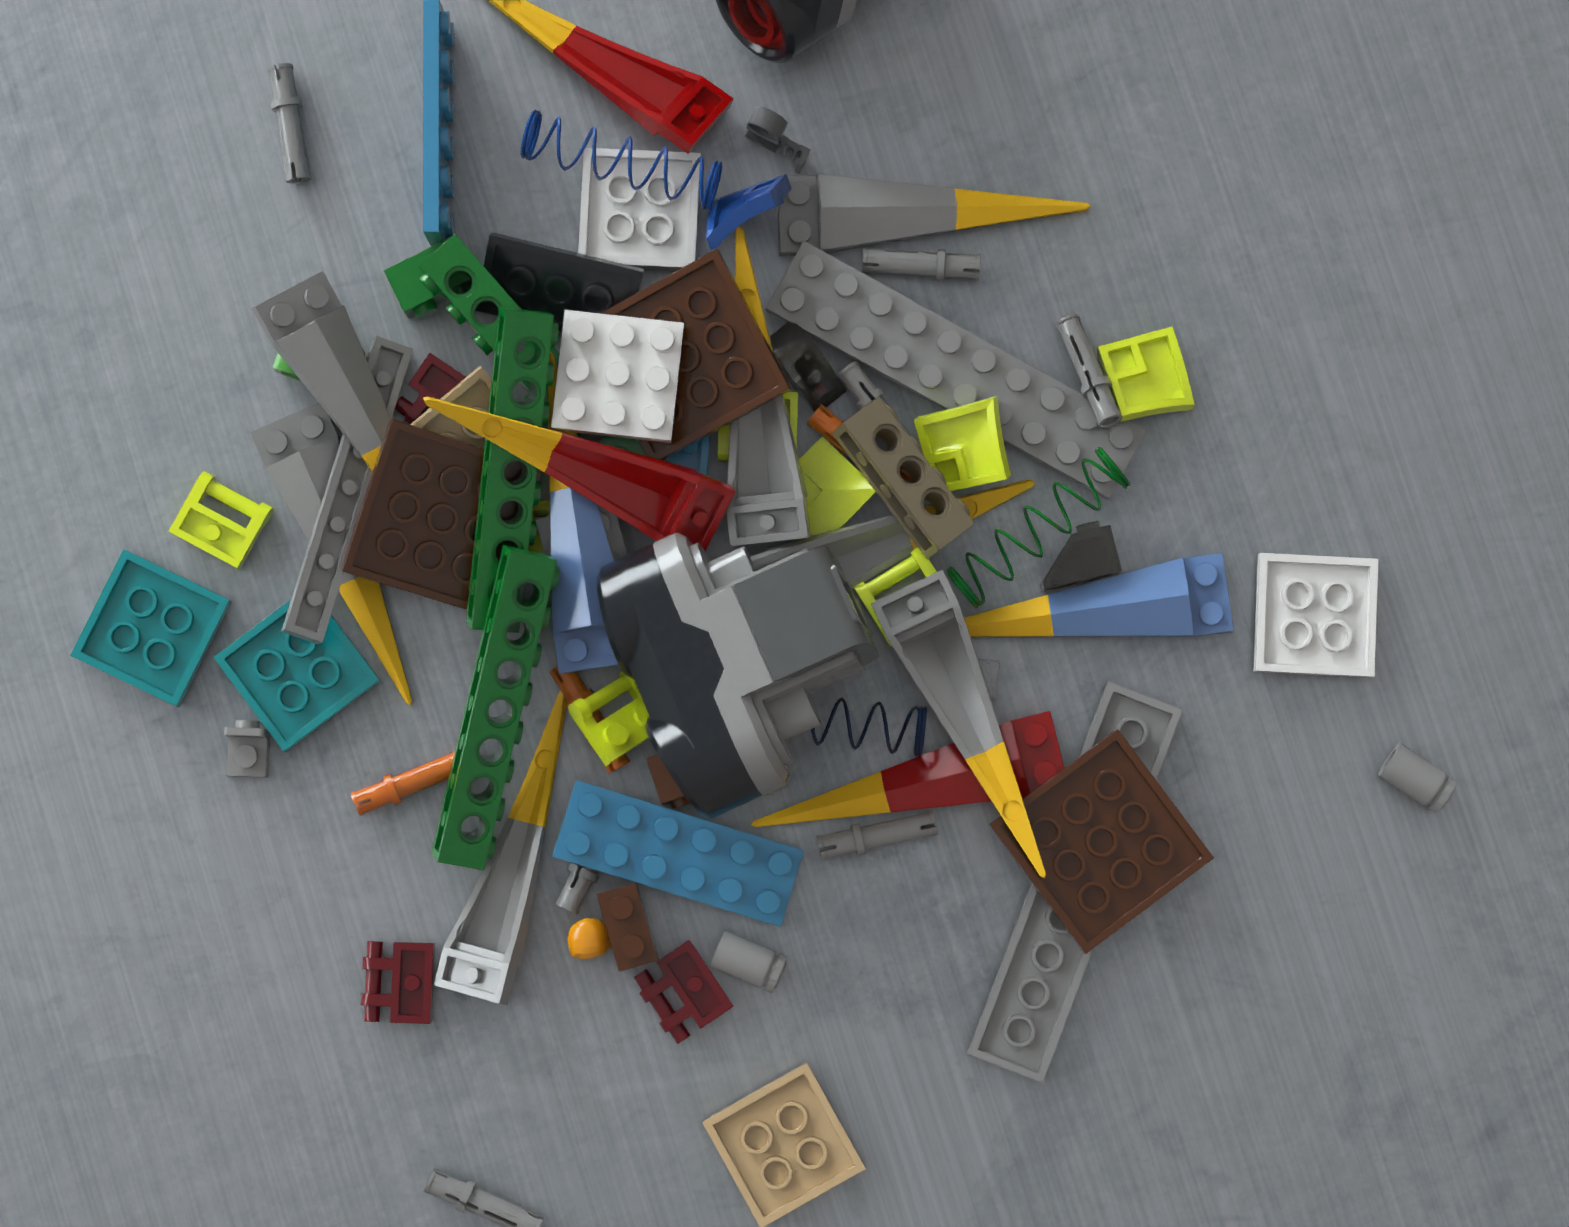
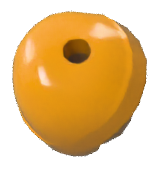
(588, 939)

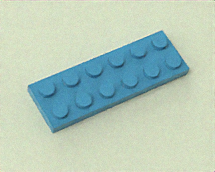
(437, 112)
(677, 853)

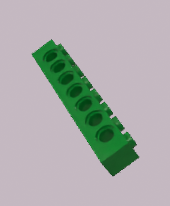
(455, 259)
(512, 329)
(514, 569)

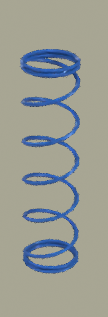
(531, 136)

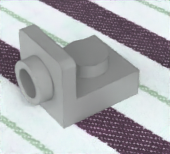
(247, 749)

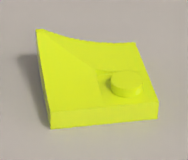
(1147, 374)
(965, 444)
(833, 488)

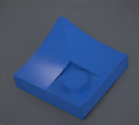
(738, 207)

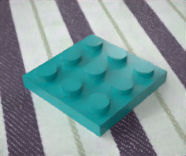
(151, 628)
(294, 681)

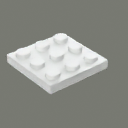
(640, 224)
(617, 376)
(1316, 615)

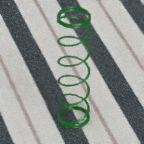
(1116, 474)

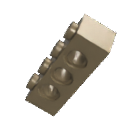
(883, 473)

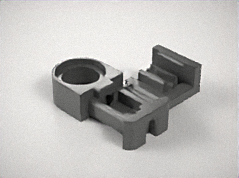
(771, 127)

